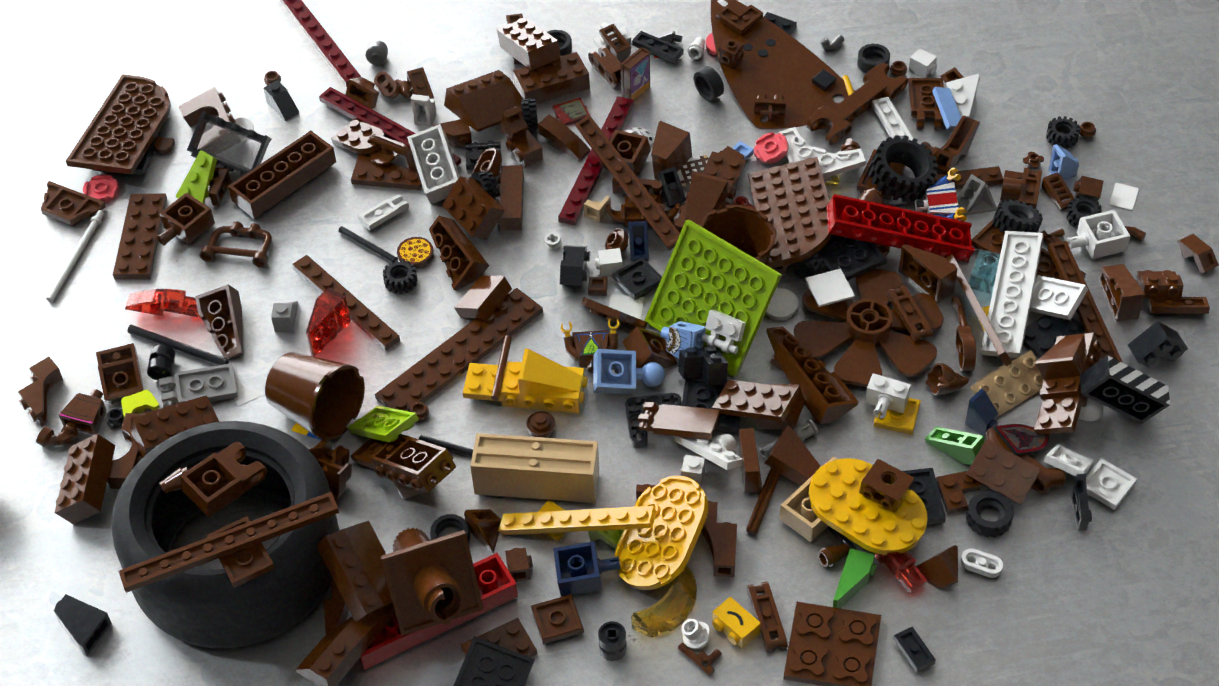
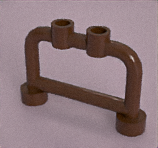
(259, 257)

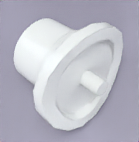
(695, 634)

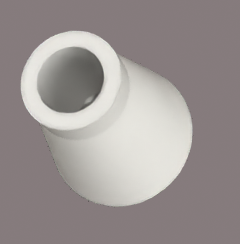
(696, 49)

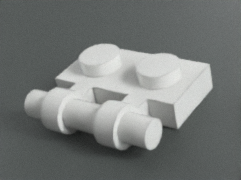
(726, 326)

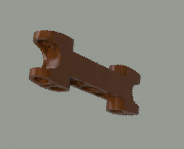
(840, 118)

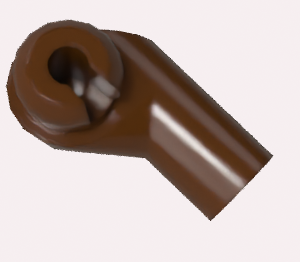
(404, 88)

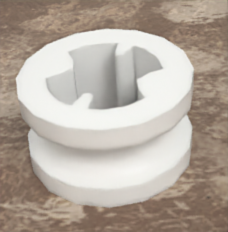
(552, 245)

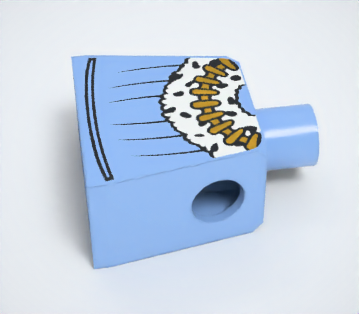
(682, 336)

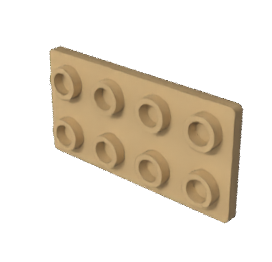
(1011, 383)

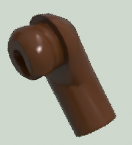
(1135, 232)

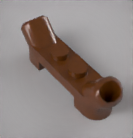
(1047, 478)

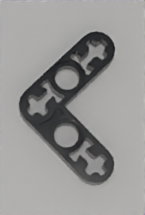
(633, 414)

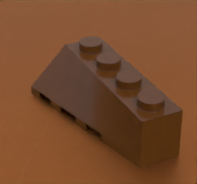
(457, 251)

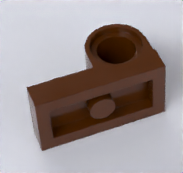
(419, 82)
(219, 185)
(1011, 185)

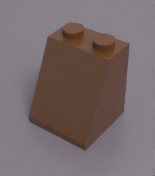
(670, 148)

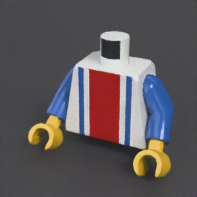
(941, 198)

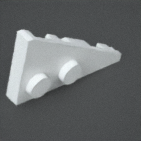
(964, 93)

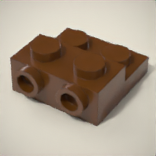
(1160, 284)

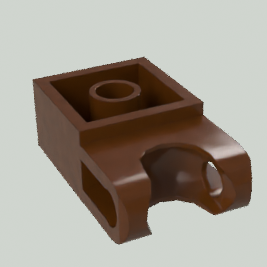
(221, 479)

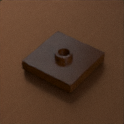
(557, 619)

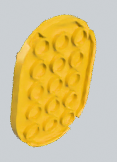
(865, 522)
(660, 553)

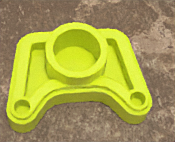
(139, 402)

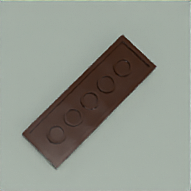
(139, 236)
(992, 239)

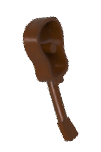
(964, 339)

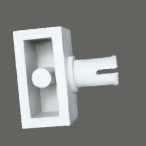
(887, 394)

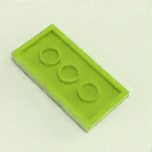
(383, 423)

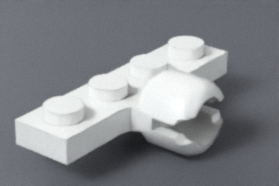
(714, 450)

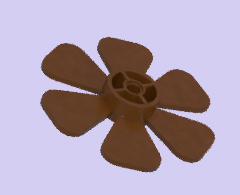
(868, 327)

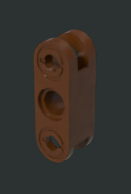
(606, 65)

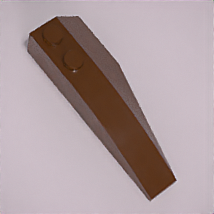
(823, 391)
(343, 647)

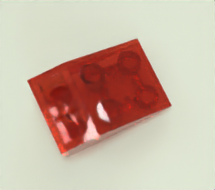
(327, 319)

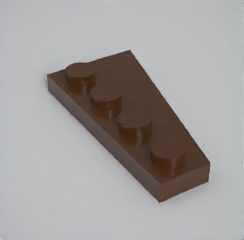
(384, 176)

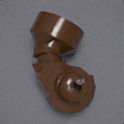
(47, 436)

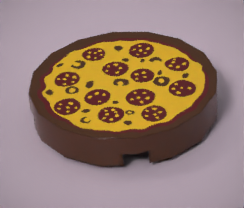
(416, 250)

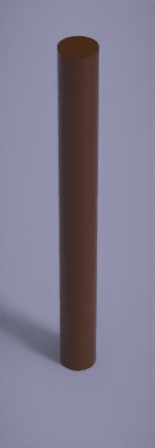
(501, 368)

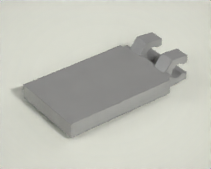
(213, 381)

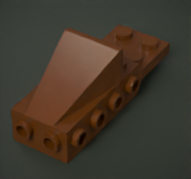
(711, 188)
(1061, 385)
(407, 462)

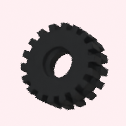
(1017, 217)

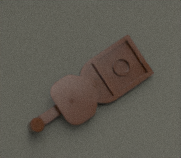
(367, 139)

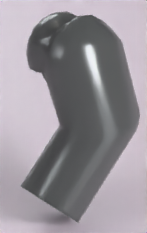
(826, 45)

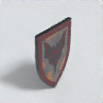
(1022, 438)

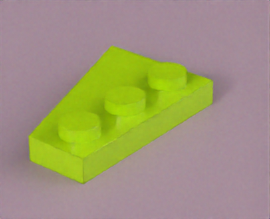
(198, 177)

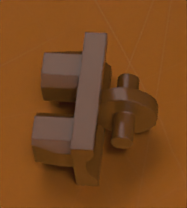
(770, 106)

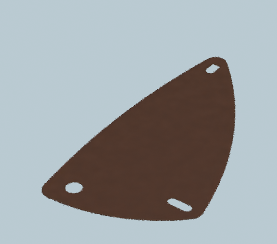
(783, 71)

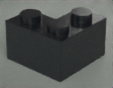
(1157, 342)
(704, 364)

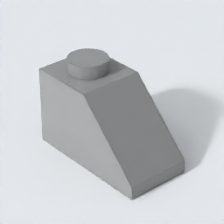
(284, 315)

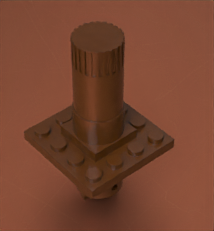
(430, 579)

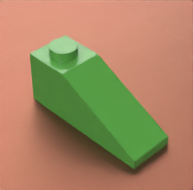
(955, 443)
(855, 576)

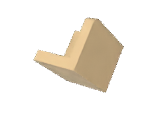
(596, 210)

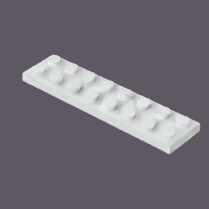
(1013, 291)

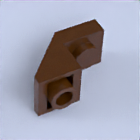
(1202, 253)

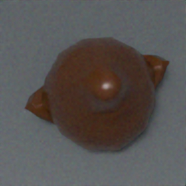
(945, 380)

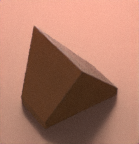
(484, 526)
(941, 568)

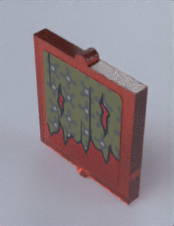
(570, 111)

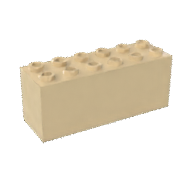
(535, 467)

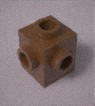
(730, 53)

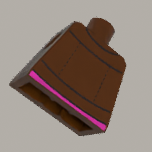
(85, 412)

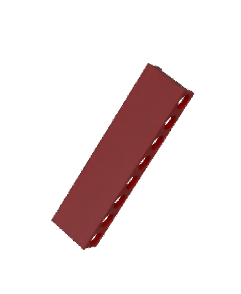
(899, 226)

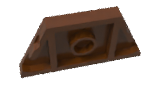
(68, 204)
(613, 314)

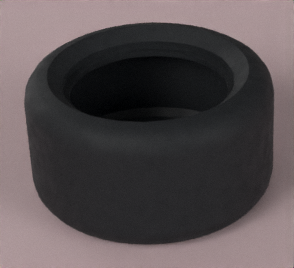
(202, 603)

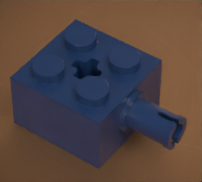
(580, 568)

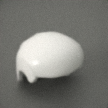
(1092, 411)

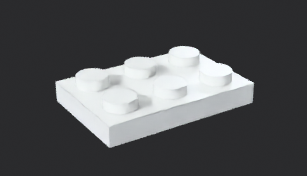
(1056, 297)

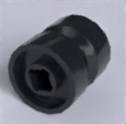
(161, 362)
(612, 641)

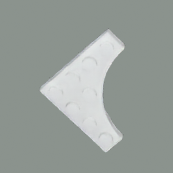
(830, 163)

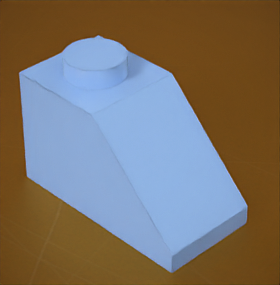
(1063, 163)

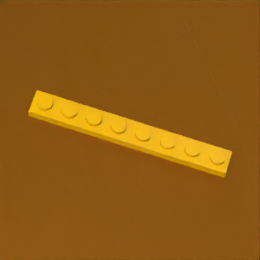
(577, 520)

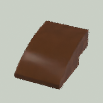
(119, 372)

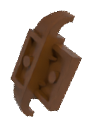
(630, 213)

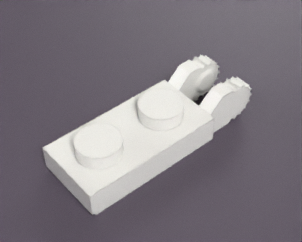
(383, 212)

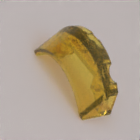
(670, 609)

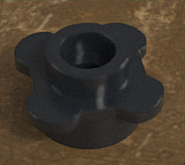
(115, 417)

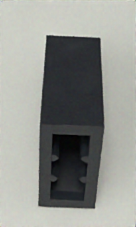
(82, 622)

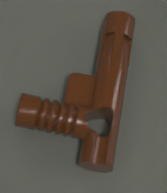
(1053, 237)
(701, 658)

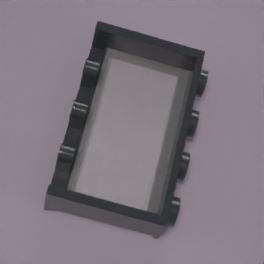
(228, 143)

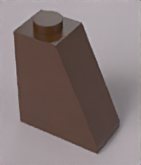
(792, 458)

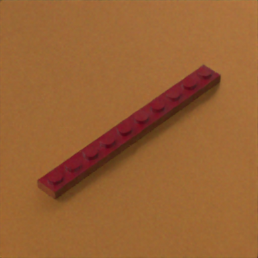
(321, 40)
(358, 111)
(593, 165)

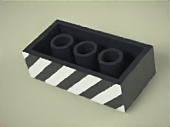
(1124, 389)

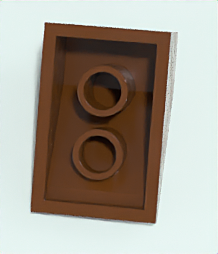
(928, 272)

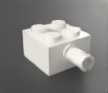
(1101, 235)

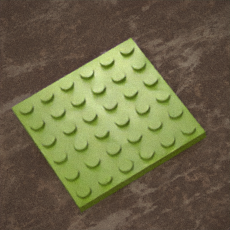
(708, 276)

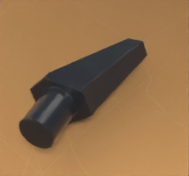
(670, 37)

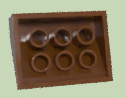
(483, 99)
(357, 568)

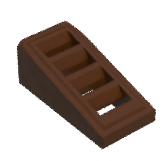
(620, 51)
(1056, 181)

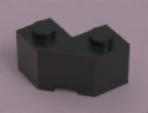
(573, 265)

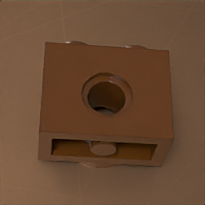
(886, 485)

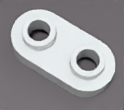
(982, 563)

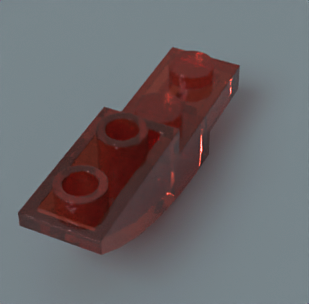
(160, 300)
(904, 569)

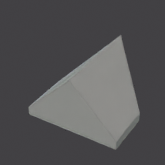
(976, 197)

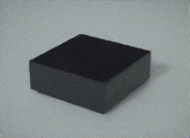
(824, 80)

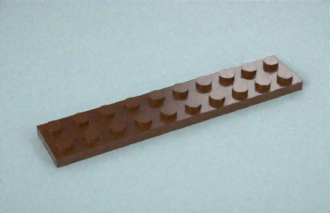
(456, 353)

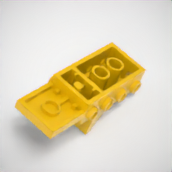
(530, 384)

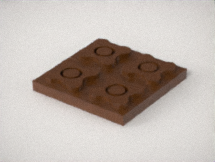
(832, 646)

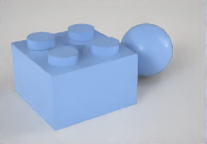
(624, 364)

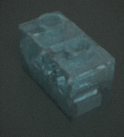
(984, 271)

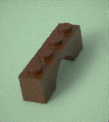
(123, 466)

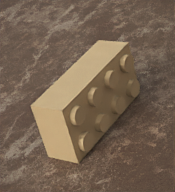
(798, 513)

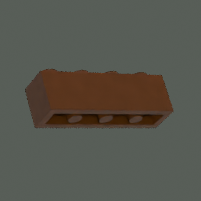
(511, 197)

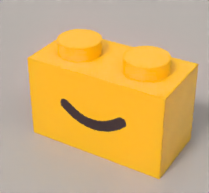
(735, 623)

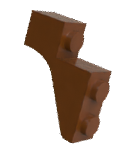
(957, 144)
(35, 396)

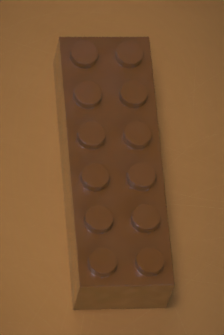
(282, 174)

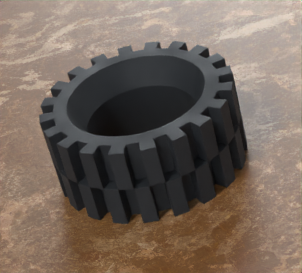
(909, 154)

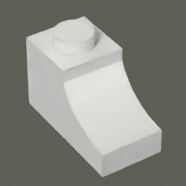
(423, 109)

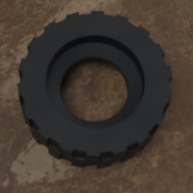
(985, 527)

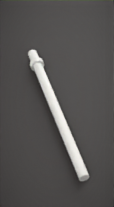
(95, 221)

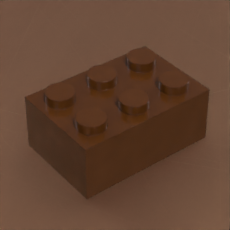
(473, 208)

